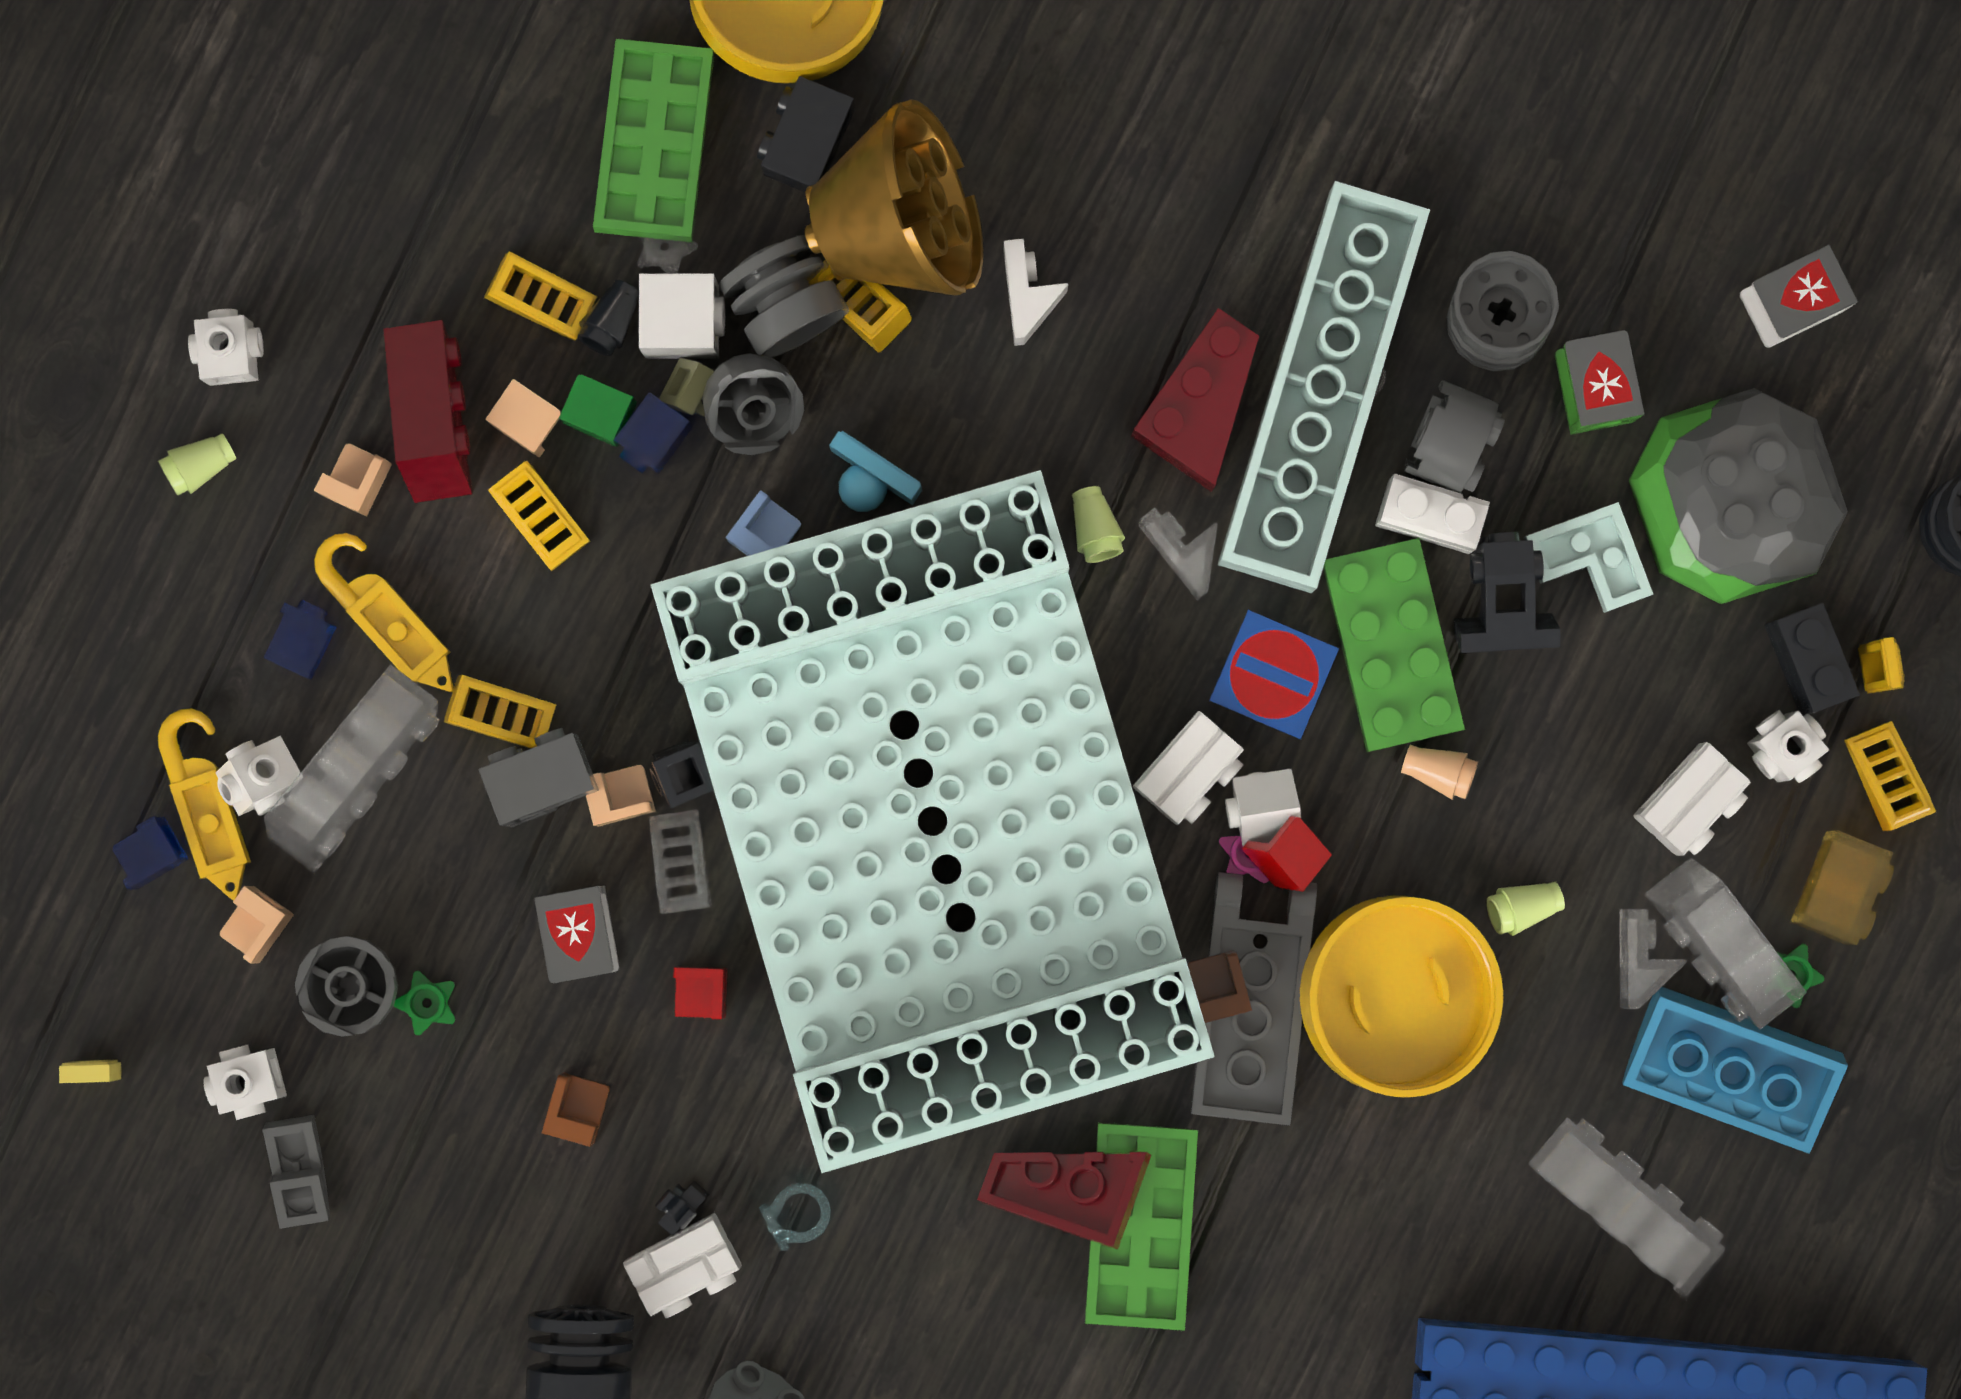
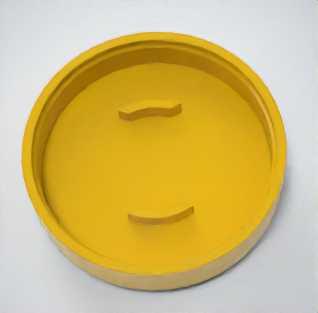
(787, 37)
(1401, 996)

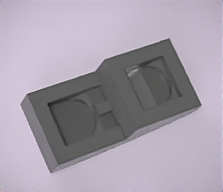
(297, 1171)

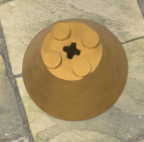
(898, 208)

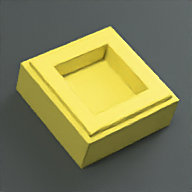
(90, 1071)

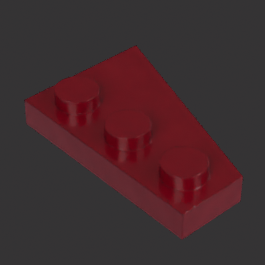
(1070, 1192)

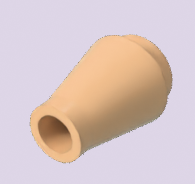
(1441, 770)

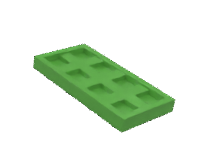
(653, 140)
(1393, 645)
(1149, 1272)

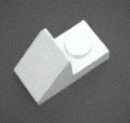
(1027, 304)

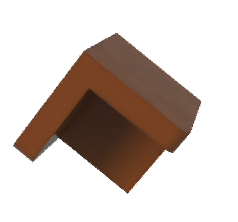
(576, 1109)

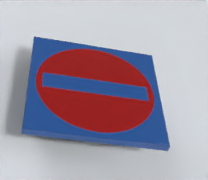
(1274, 674)

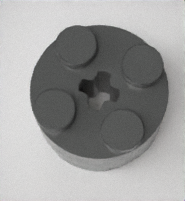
(1454, 438)

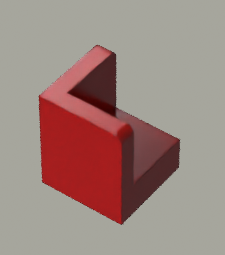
(1290, 857)
(700, 992)

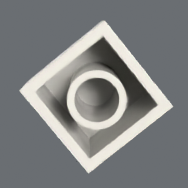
(680, 316)

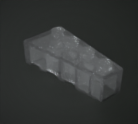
(351, 768)
(1629, 1207)

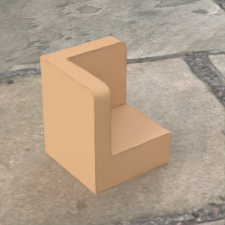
(524, 417)
(354, 479)
(620, 796)
(255, 923)

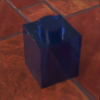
(652, 435)

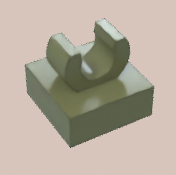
(686, 387)

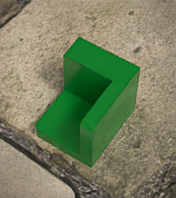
(597, 409)

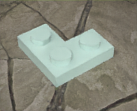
(1603, 546)

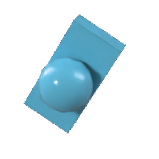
(867, 481)

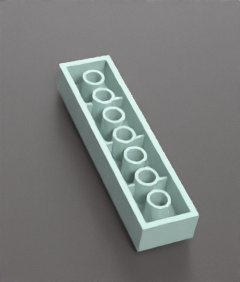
(1323, 387)

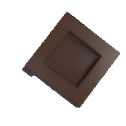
(1219, 986)

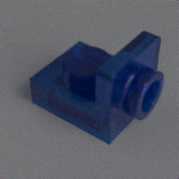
(301, 639)

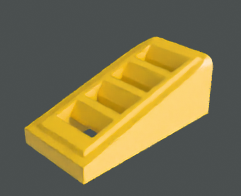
(530, 271)
(881, 320)
(512, 482)
(1881, 665)
(459, 698)
(1880, 801)

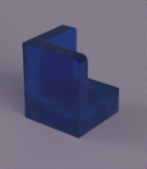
(149, 852)

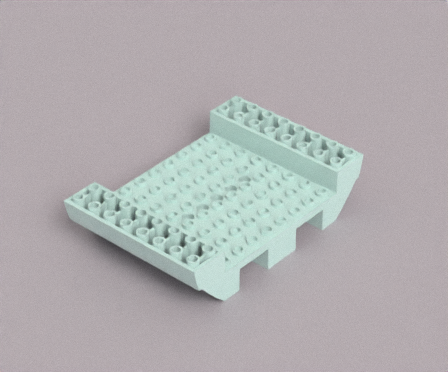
(793, 698)

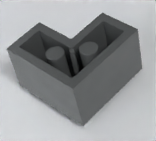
(538, 779)

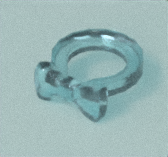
(785, 1237)

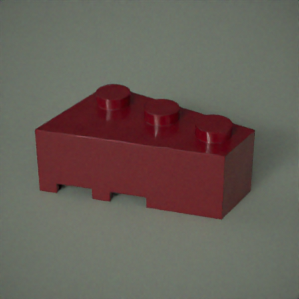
(1200, 401)
(427, 410)

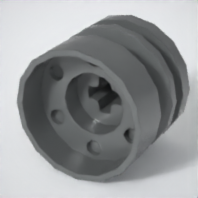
(1506, 283)
(779, 288)

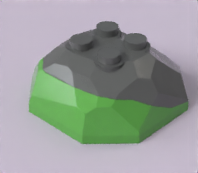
(1738, 496)

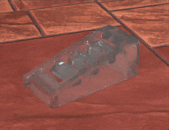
(688, 902)

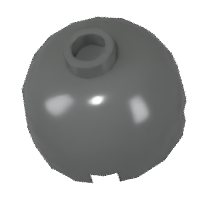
(752, 403)
(346, 986)

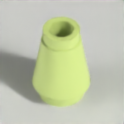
(196, 463)
(1096, 526)
(1523, 906)

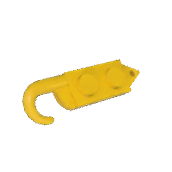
(385, 617)
(205, 816)

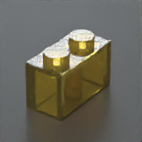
(1843, 888)

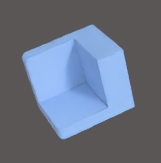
(763, 526)

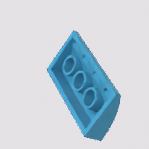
(1734, 1070)

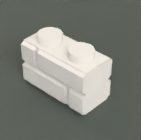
(1432, 514)
(1189, 769)
(1693, 800)
(682, 1266)

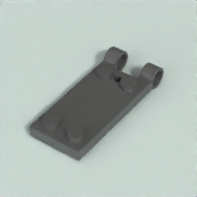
(1258, 1048)

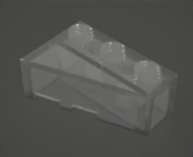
(1725, 944)

